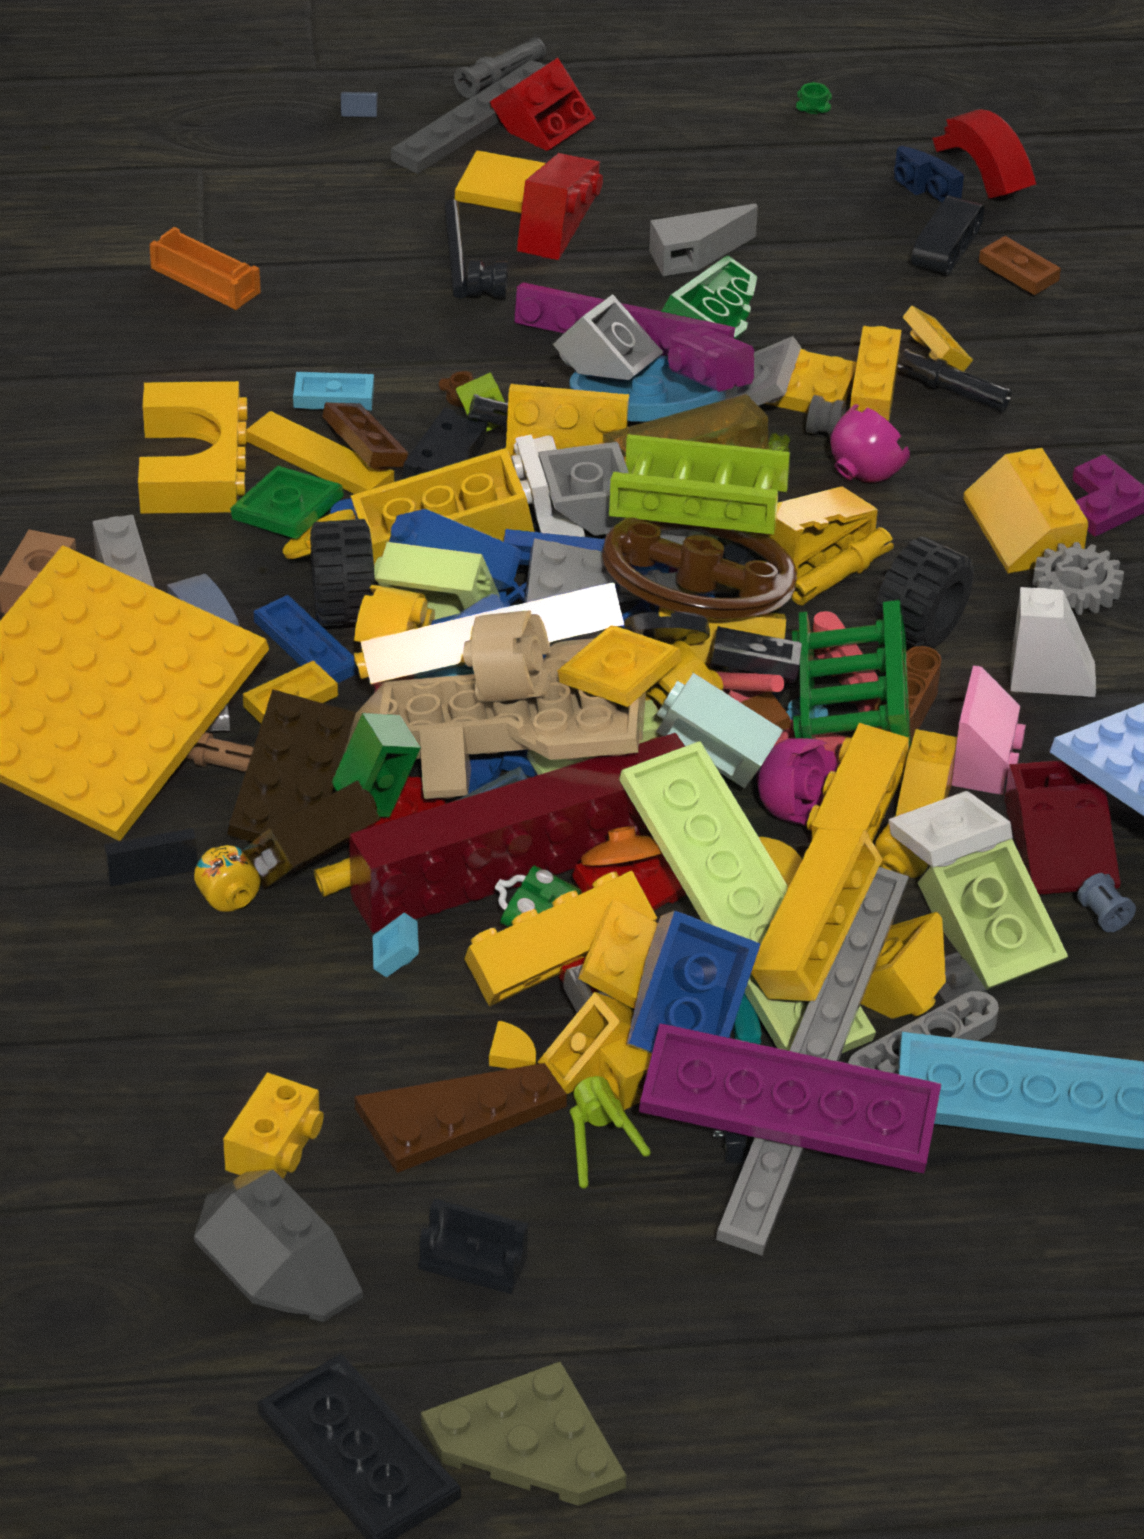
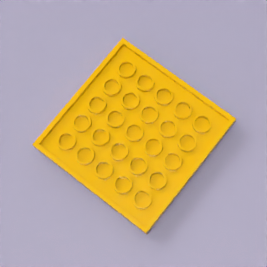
(109, 688)

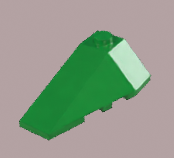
(717, 296)

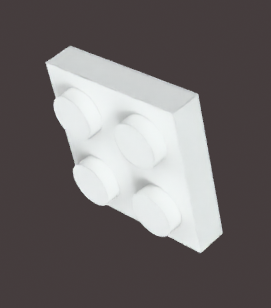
(950, 829)

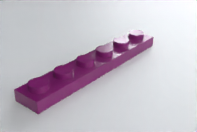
(560, 310)

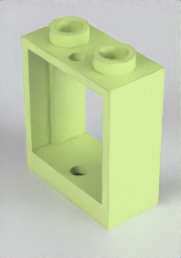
(444, 576)

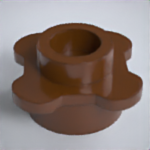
(450, 385)

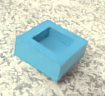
(395, 945)

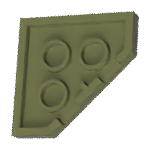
(527, 1436)

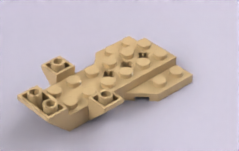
(453, 722)

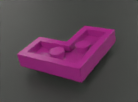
(1112, 494)

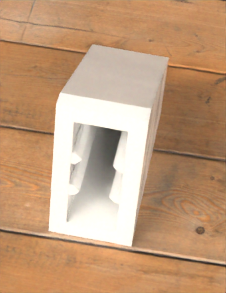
(1049, 647)

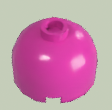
(866, 446)
(794, 778)

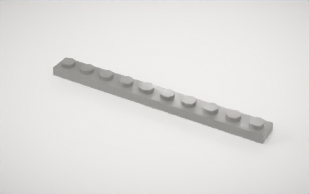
(823, 1035)

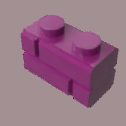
(711, 358)

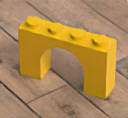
(203, 480)

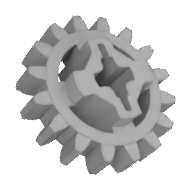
(1082, 575)

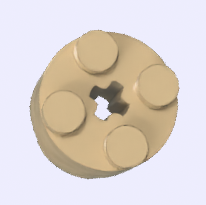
(508, 656)

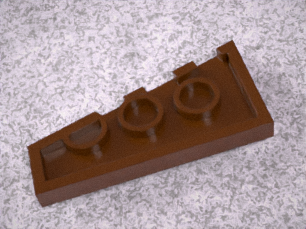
(449, 1114)

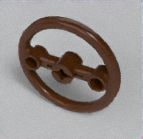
(700, 566)

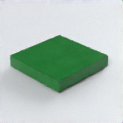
(287, 502)

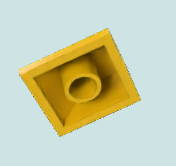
(908, 968)

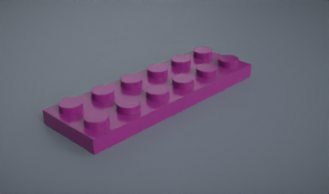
(791, 1098)

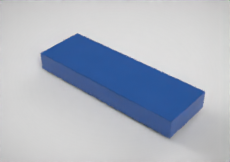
(305, 638)

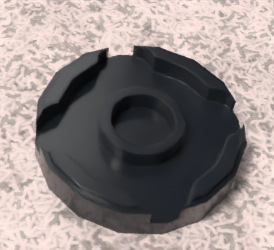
(679, 627)

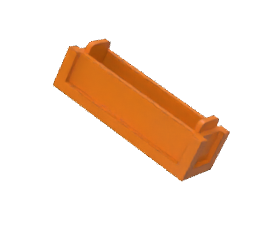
(204, 269)

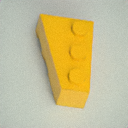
(820, 524)

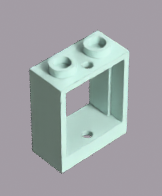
(728, 730)

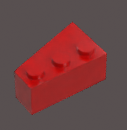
(556, 204)

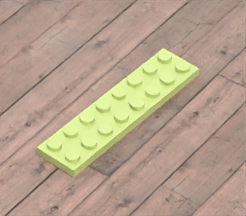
(720, 865)

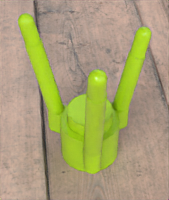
(599, 1107)

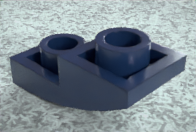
(925, 173)

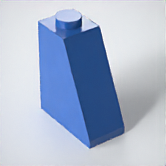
(436, 531)

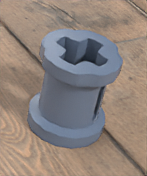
(1106, 902)

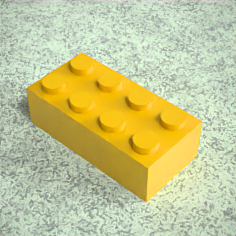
(472, 492)

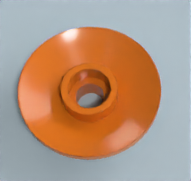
(621, 847)

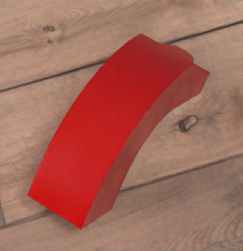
(993, 148)

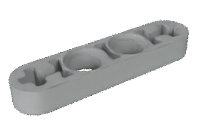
(948, 1016)

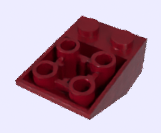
(1060, 825)

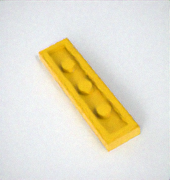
(315, 454)

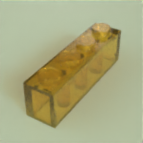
(726, 422)

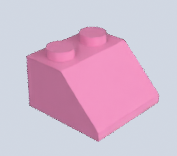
(986, 735)

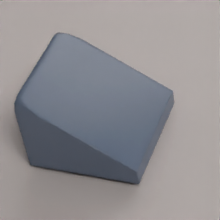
(359, 104)

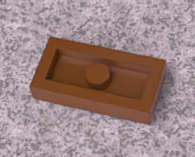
(1019, 265)

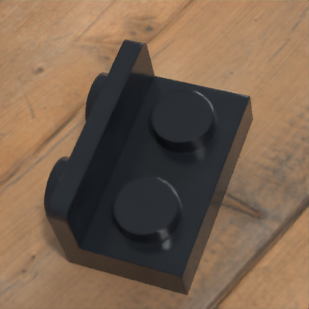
(753, 652)

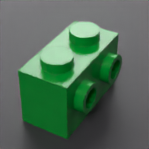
(379, 758)

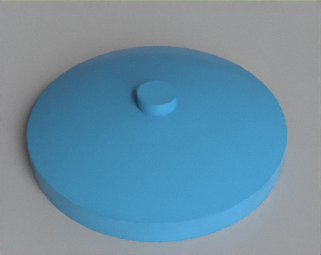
(653, 391)

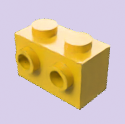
(273, 1127)

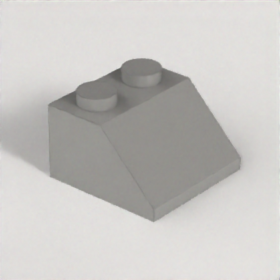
(607, 343)
(581, 483)

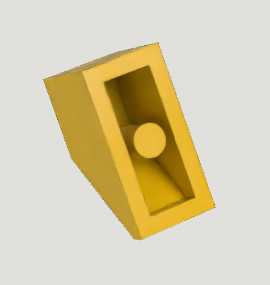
(927, 770)
(577, 1048)

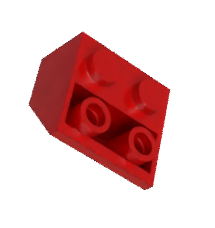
(543, 107)

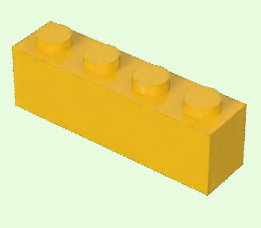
(816, 914)
(546, 941)

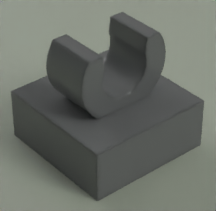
(959, 980)

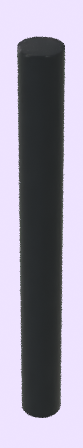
(456, 249)

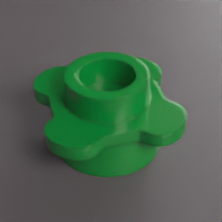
(814, 98)

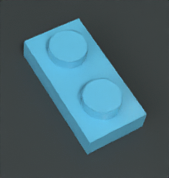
(316, 388)

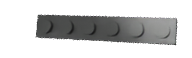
(457, 125)

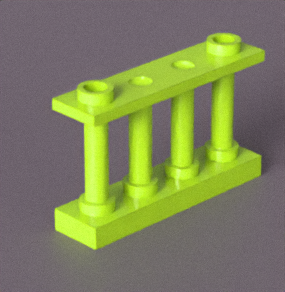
(700, 484)

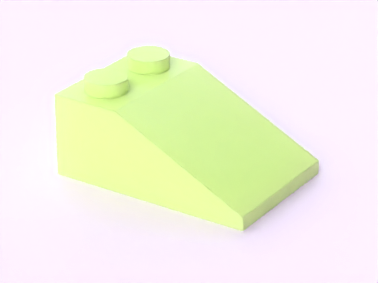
(993, 914)

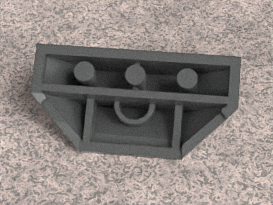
(276, 1247)

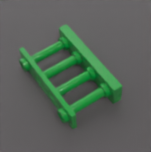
(890, 688)

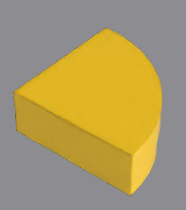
(511, 1047)

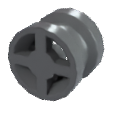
(824, 415)

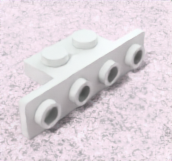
(536, 488)

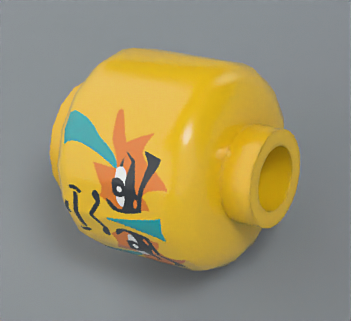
(225, 876)

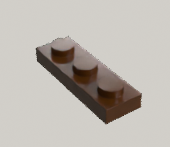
(365, 435)

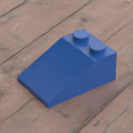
(691, 979)

